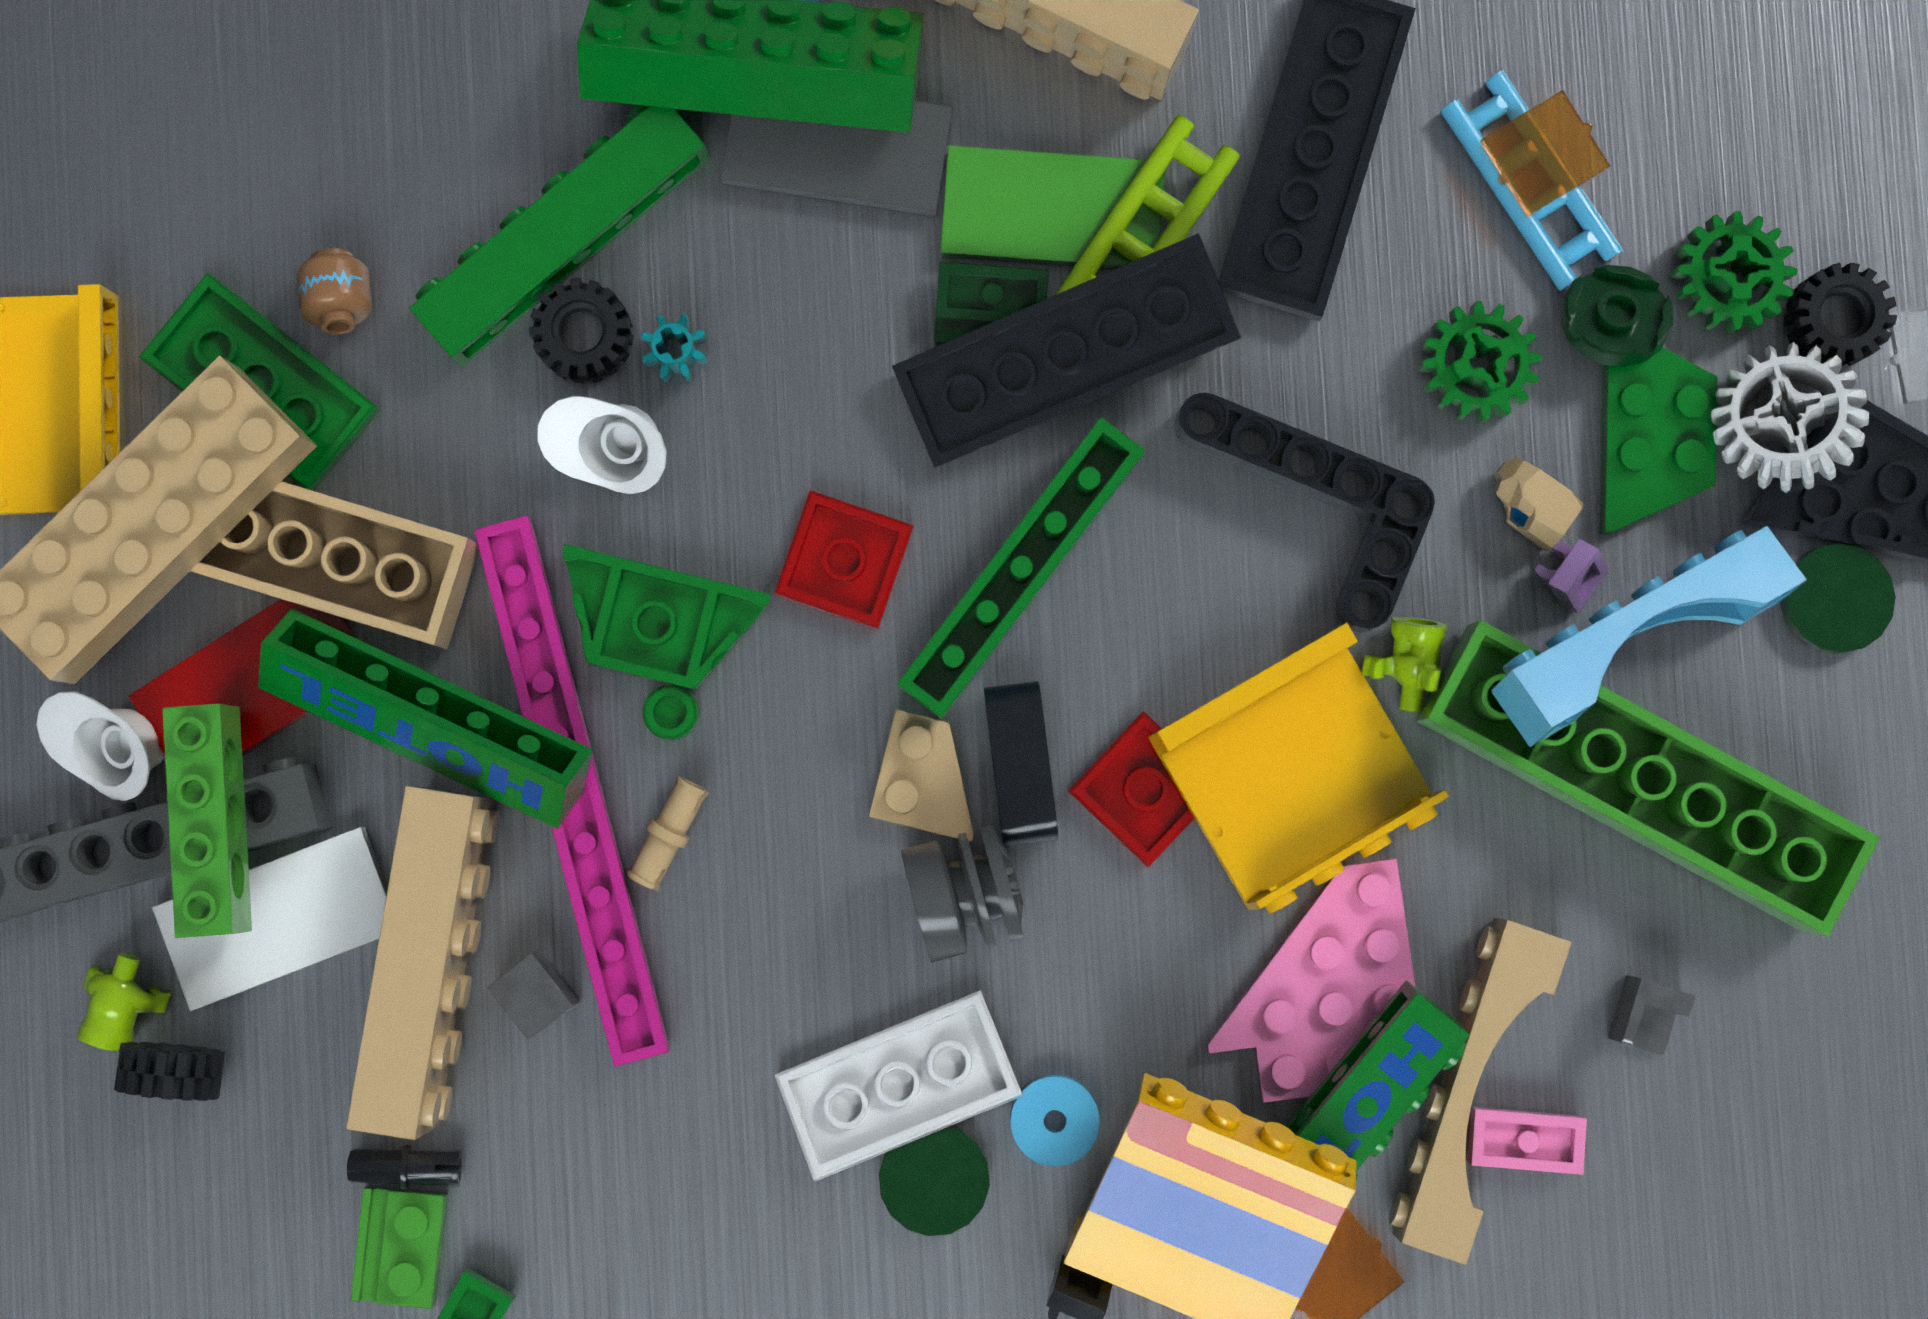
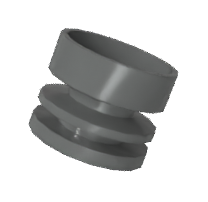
(963, 893)

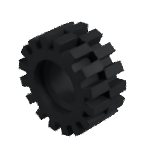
(1862, 292)
(558, 307)
(169, 1071)

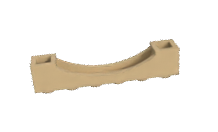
(1437, 1205)

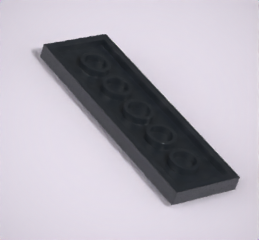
(1315, 153)
(1067, 350)

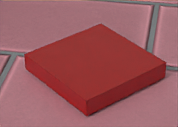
(844, 560)
(1134, 793)

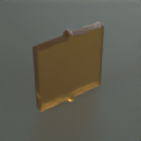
(1545, 153)
(1349, 1275)

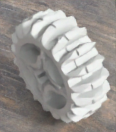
(1809, 409)

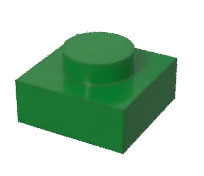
(476, 1299)

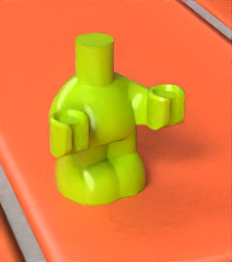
(1413, 660)
(116, 1003)

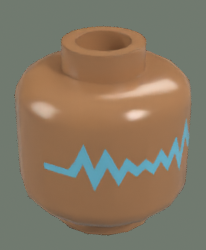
(334, 290)

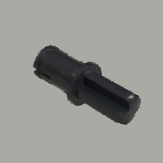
(404, 1167)

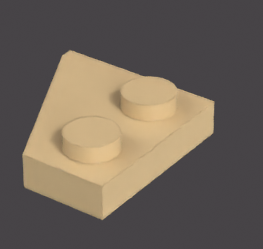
(922, 778)

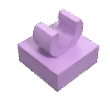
(1576, 576)

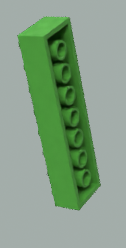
(1661, 790)

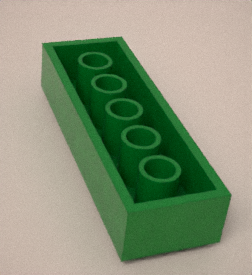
(755, 59)

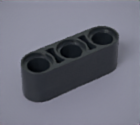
(1021, 763)

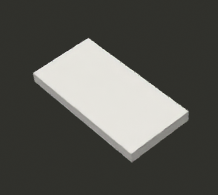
(300, 915)
(898, 1085)

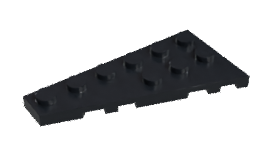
(1870, 503)

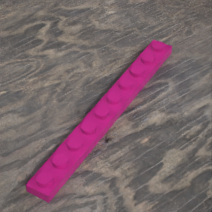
(586, 835)

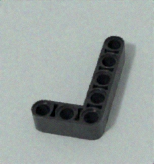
(1325, 487)

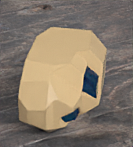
(1535, 502)

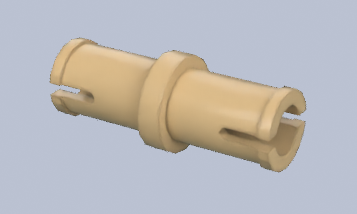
(667, 833)

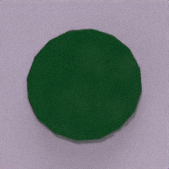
(1616, 316)
(1842, 601)
(935, 1182)

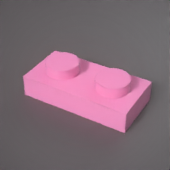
(1527, 1140)

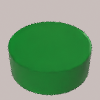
(671, 712)

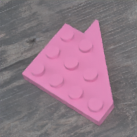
(1323, 982)

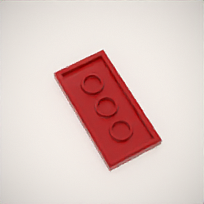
(230, 676)

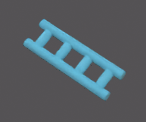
(1553, 259)

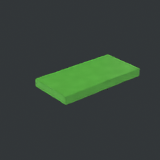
(1036, 205)

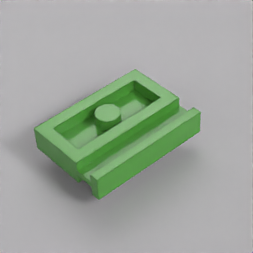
(399, 1247)

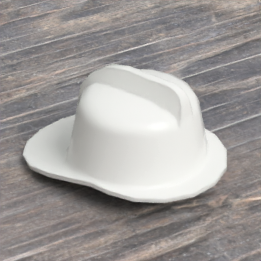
(603, 443)
(99, 744)

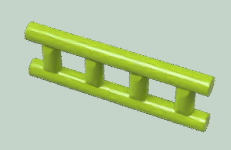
(1144, 191)

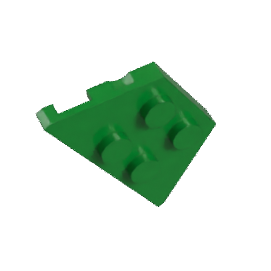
(1654, 437)
(656, 618)

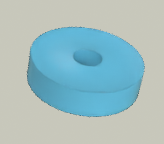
(1060, 1145)

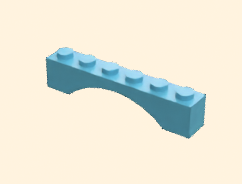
(1564, 681)

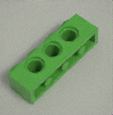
(207, 820)

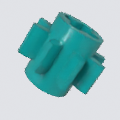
(659, 347)

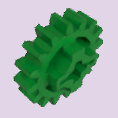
(1751, 255)
(1487, 382)

